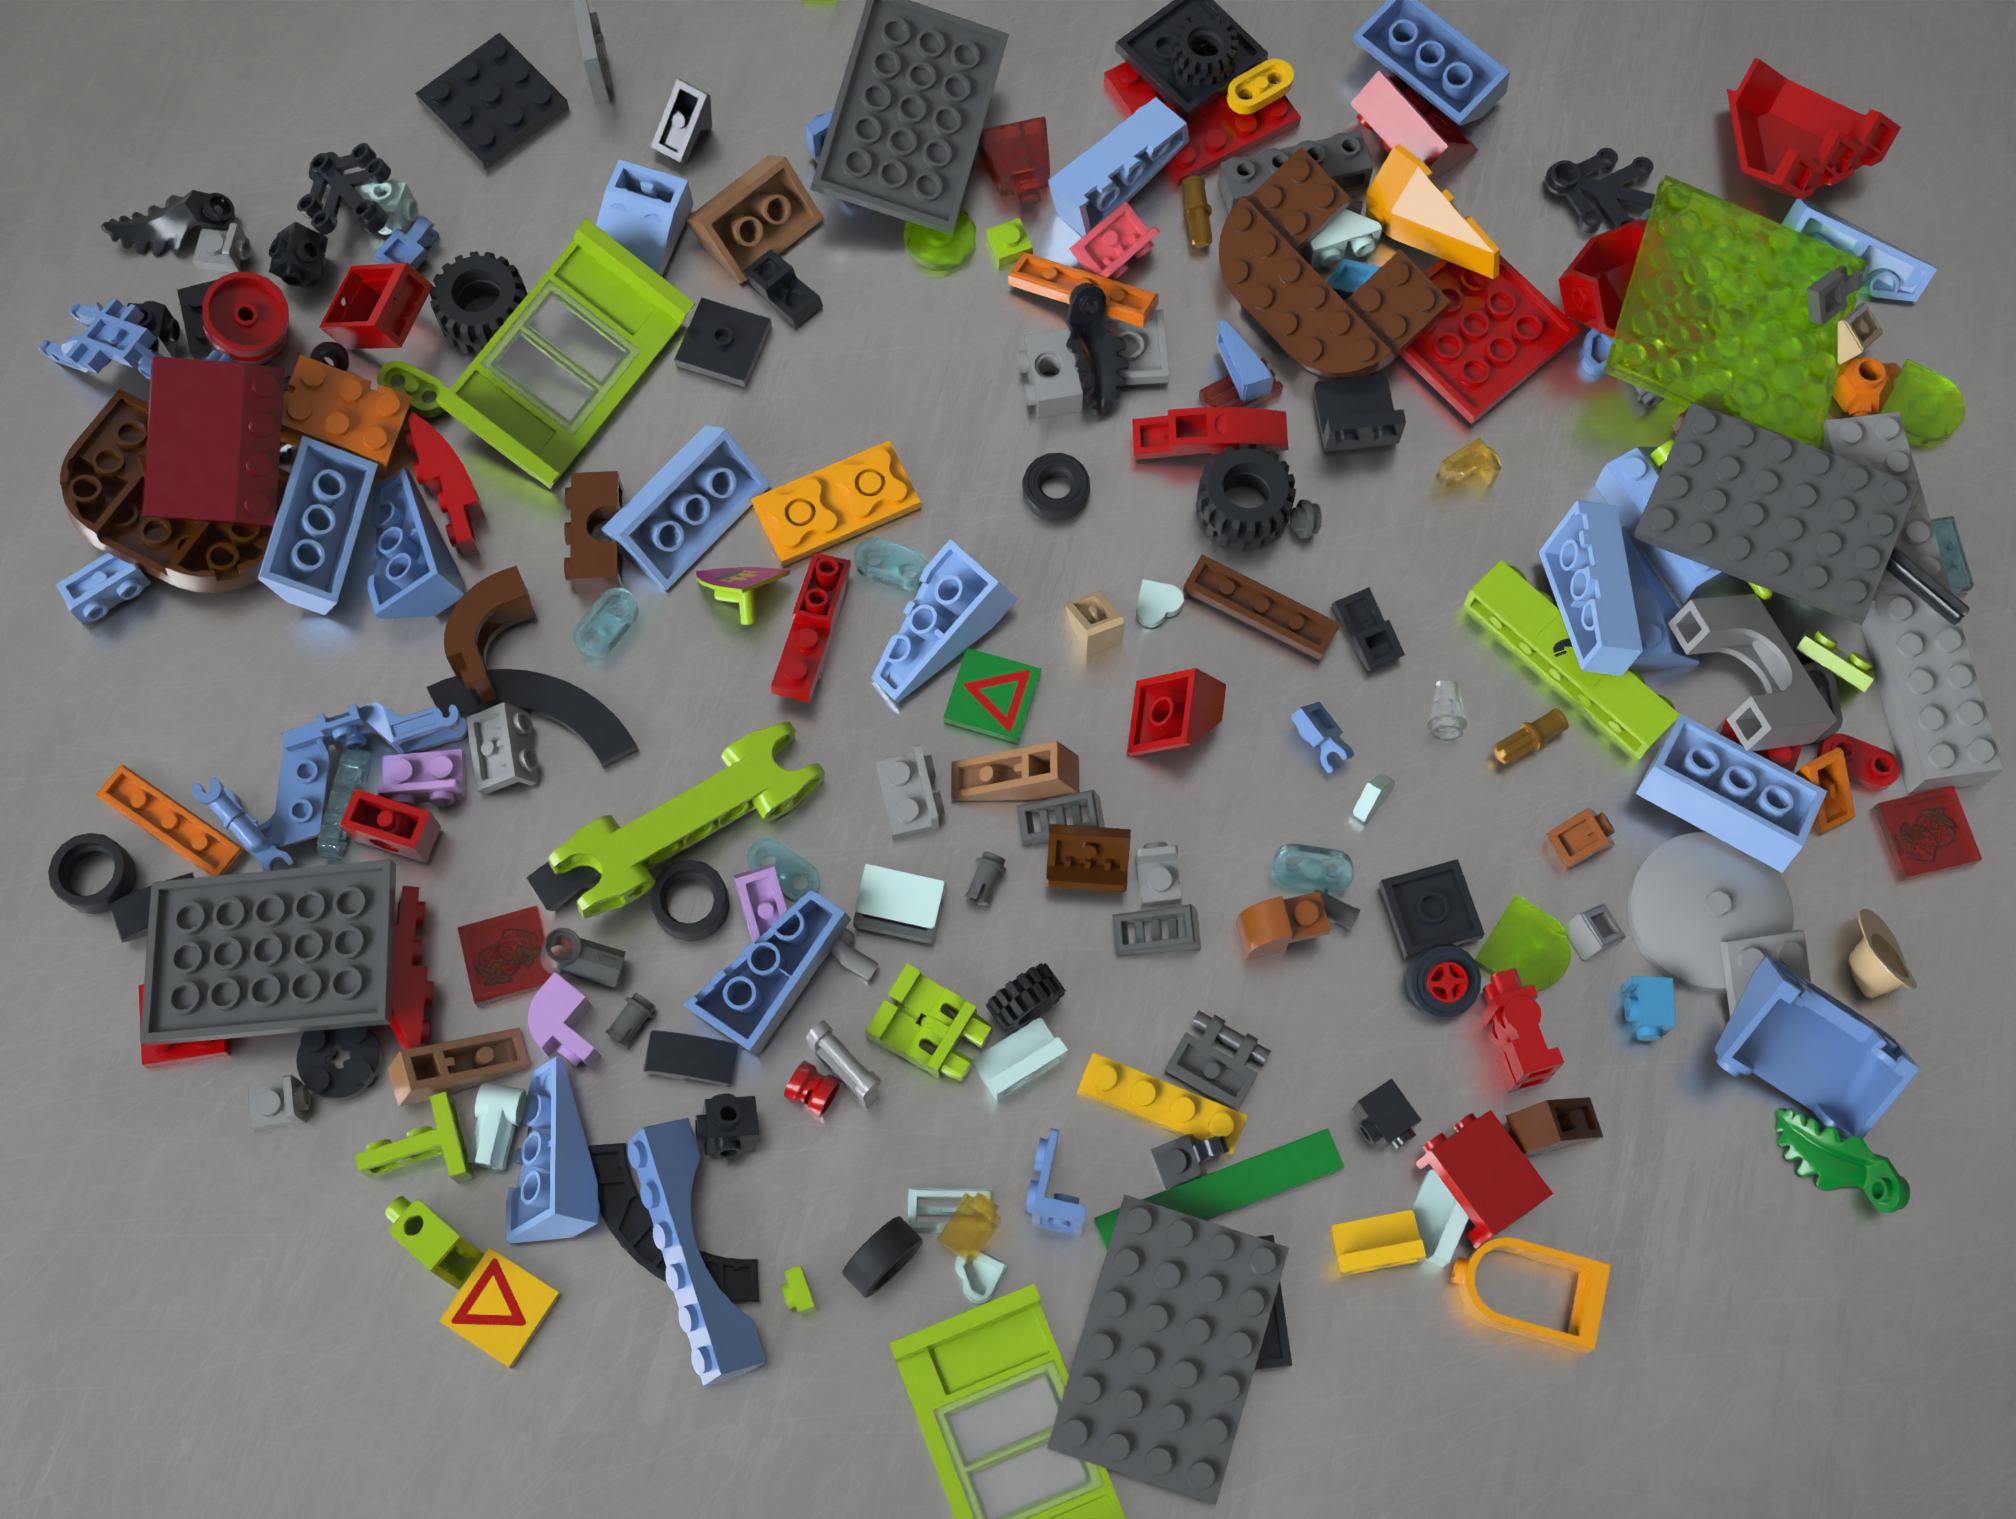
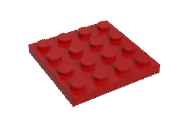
(1213, 132)
(1488, 337)

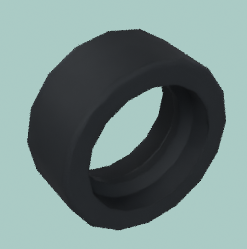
(69, 855)
(685, 870)
(882, 1256)

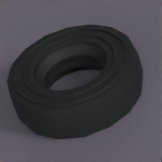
(1061, 465)

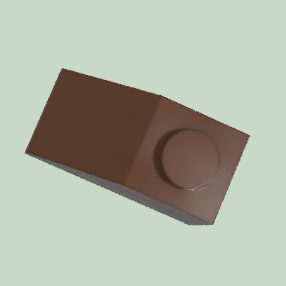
(1554, 1125)

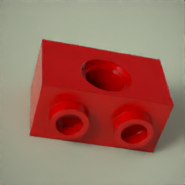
(390, 825)

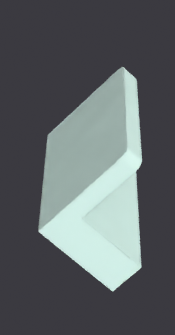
(900, 896)
(1019, 1059)
(1438, 1219)

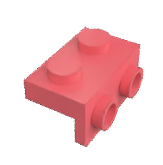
(1114, 242)

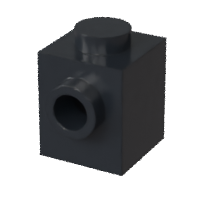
(1386, 1116)

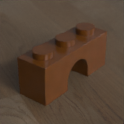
(593, 501)

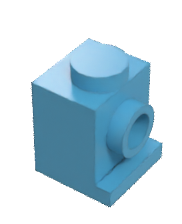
(1649, 1006)

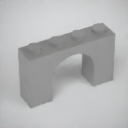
(1742, 627)

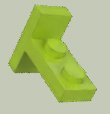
(423, 1144)

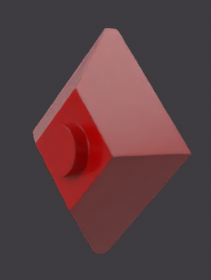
(1174, 710)

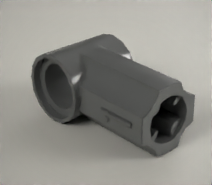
(586, 958)

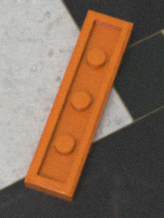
(1058, 281)
(171, 822)

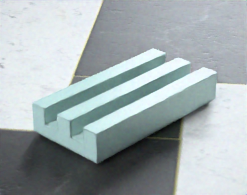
(935, 1193)

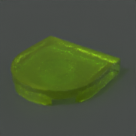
(1927, 403)
(1530, 943)

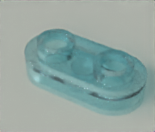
(893, 564)
(603, 623)
(788, 867)
(1312, 870)

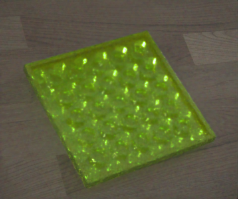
(1725, 314)

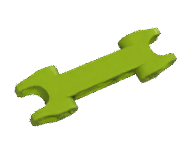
(630, 851)

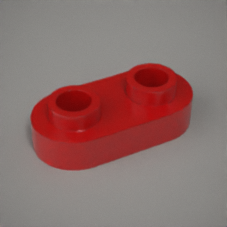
(1861, 762)

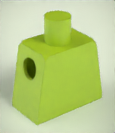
(433, 1240)

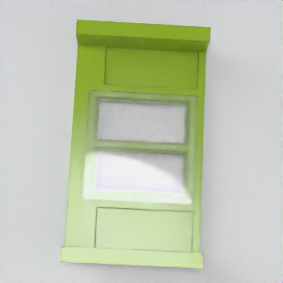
(567, 354)
(987, 1407)

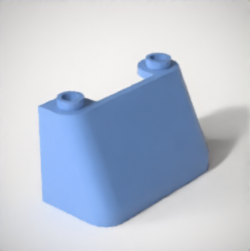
(1814, 1050)

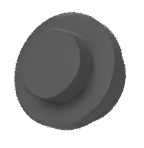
(1306, 518)

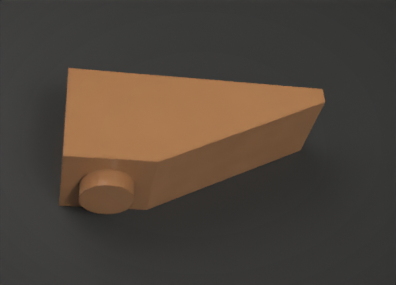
(1017, 774)
(456, 1065)

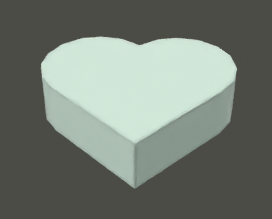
(1157, 602)
(1373, 796)
(981, 1278)

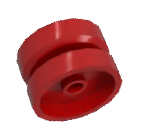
(232, 302)

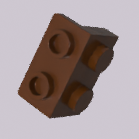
(1088, 858)

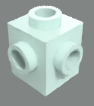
(396, 201)

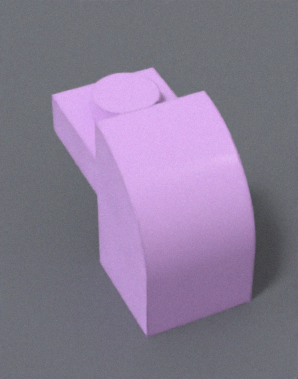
(554, 1014)

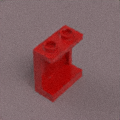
(1485, 1174)

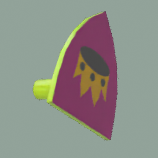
(738, 586)

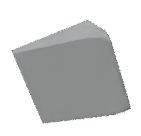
(1593, 931)

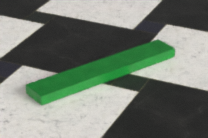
(1244, 1181)

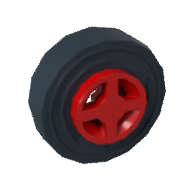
(1458, 984)

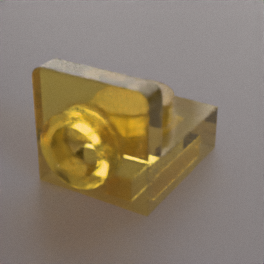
(1467, 461)
(970, 1227)

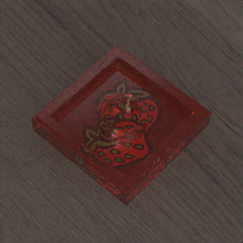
(1927, 833)
(504, 955)

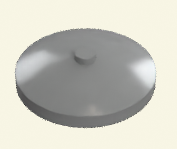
(1702, 894)

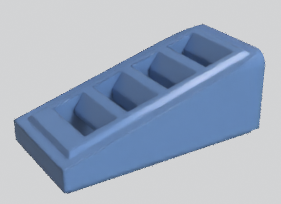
(1244, 366)

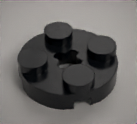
(357, 1072)

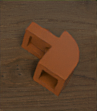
(1277, 922)

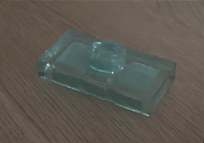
(1952, 554)

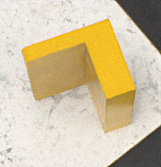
(1377, 1243)

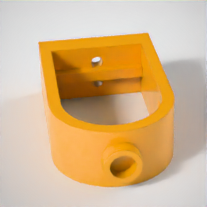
(1587, 1302)

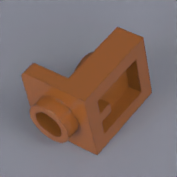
(1582, 836)

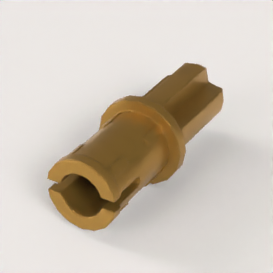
(1197, 211)
(1531, 736)

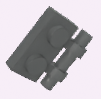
(1213, 1071)

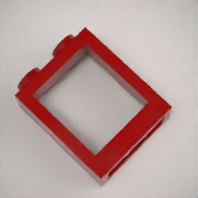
(401, 299)

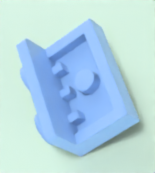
(101, 587)

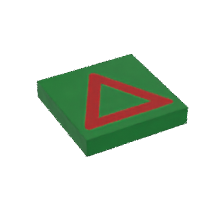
(992, 695)

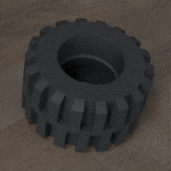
(467, 281)
(1249, 469)

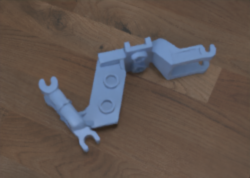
(111, 336)
(307, 769)

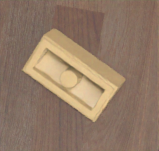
(1856, 332)

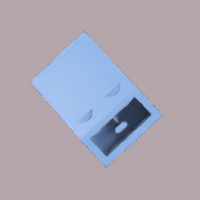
(645, 212)

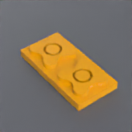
(836, 503)

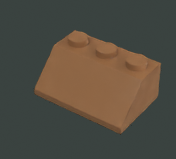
(755, 214)

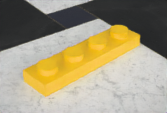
(1159, 1102)

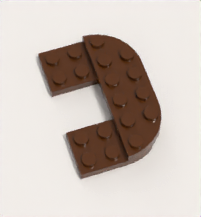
(1295, 303)
(105, 504)

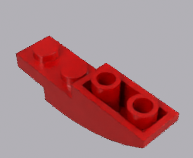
(1209, 431)
(446, 479)
(812, 627)
(409, 982)

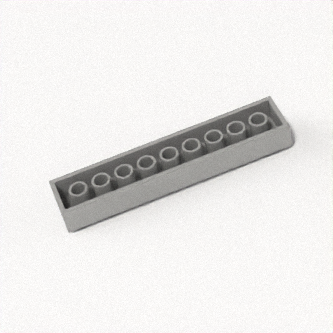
(1914, 651)

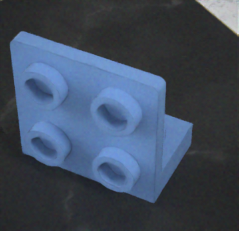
(1055, 1213)

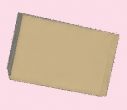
(1095, 623)

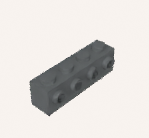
(1341, 156)

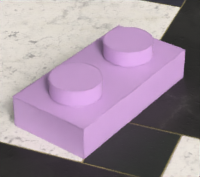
(760, 898)

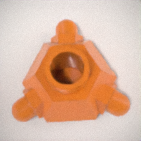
(1864, 385)

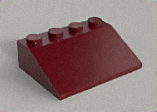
(213, 442)

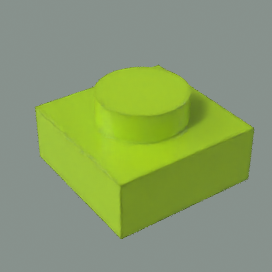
(1008, 241)
(798, 1292)

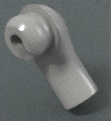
(851, 957)

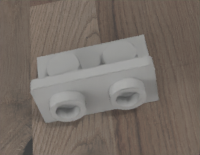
(502, 748)
(909, 794)

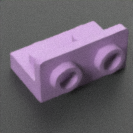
(424, 777)

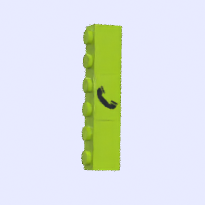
(1537, 631)

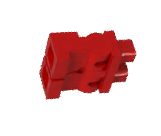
(1516, 1031)

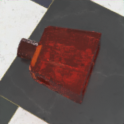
(1017, 158)

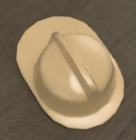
(1877, 959)

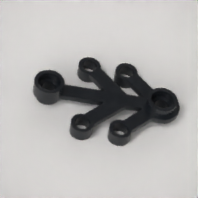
(328, 171)
(1606, 190)

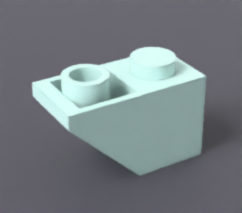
(1344, 237)

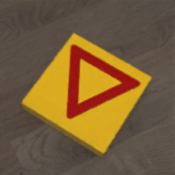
(500, 1308)

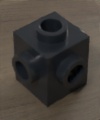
(298, 255)
(161, 325)
(728, 1125)

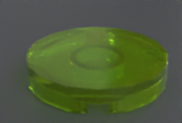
(939, 250)

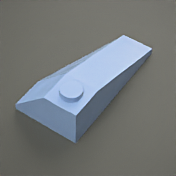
(1889, 269)
(947, 616)

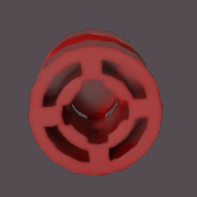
(812, 1088)

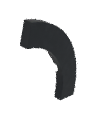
(547, 698)
(633, 1227)

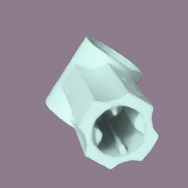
(497, 1113)

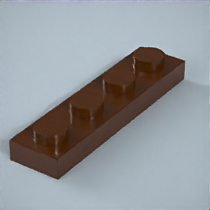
(1261, 607)

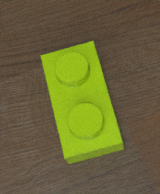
(1850, 667)

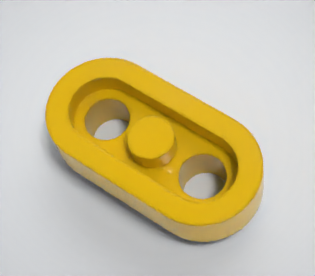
(1257, 87)

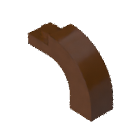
(478, 619)

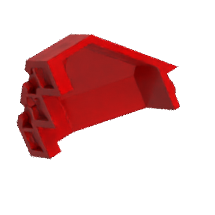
(1800, 138)
(1600, 276)

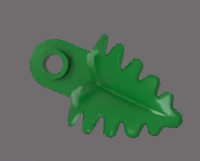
(1841, 1162)

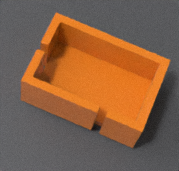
(343, 412)

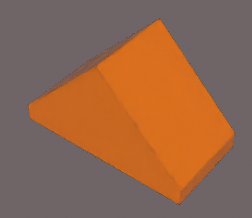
(1830, 774)

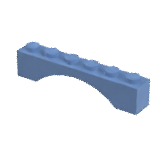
(719, 1332)

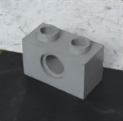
(1053, 394)

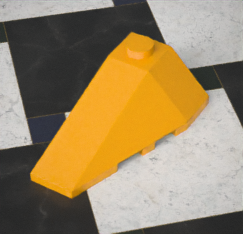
(1424, 217)

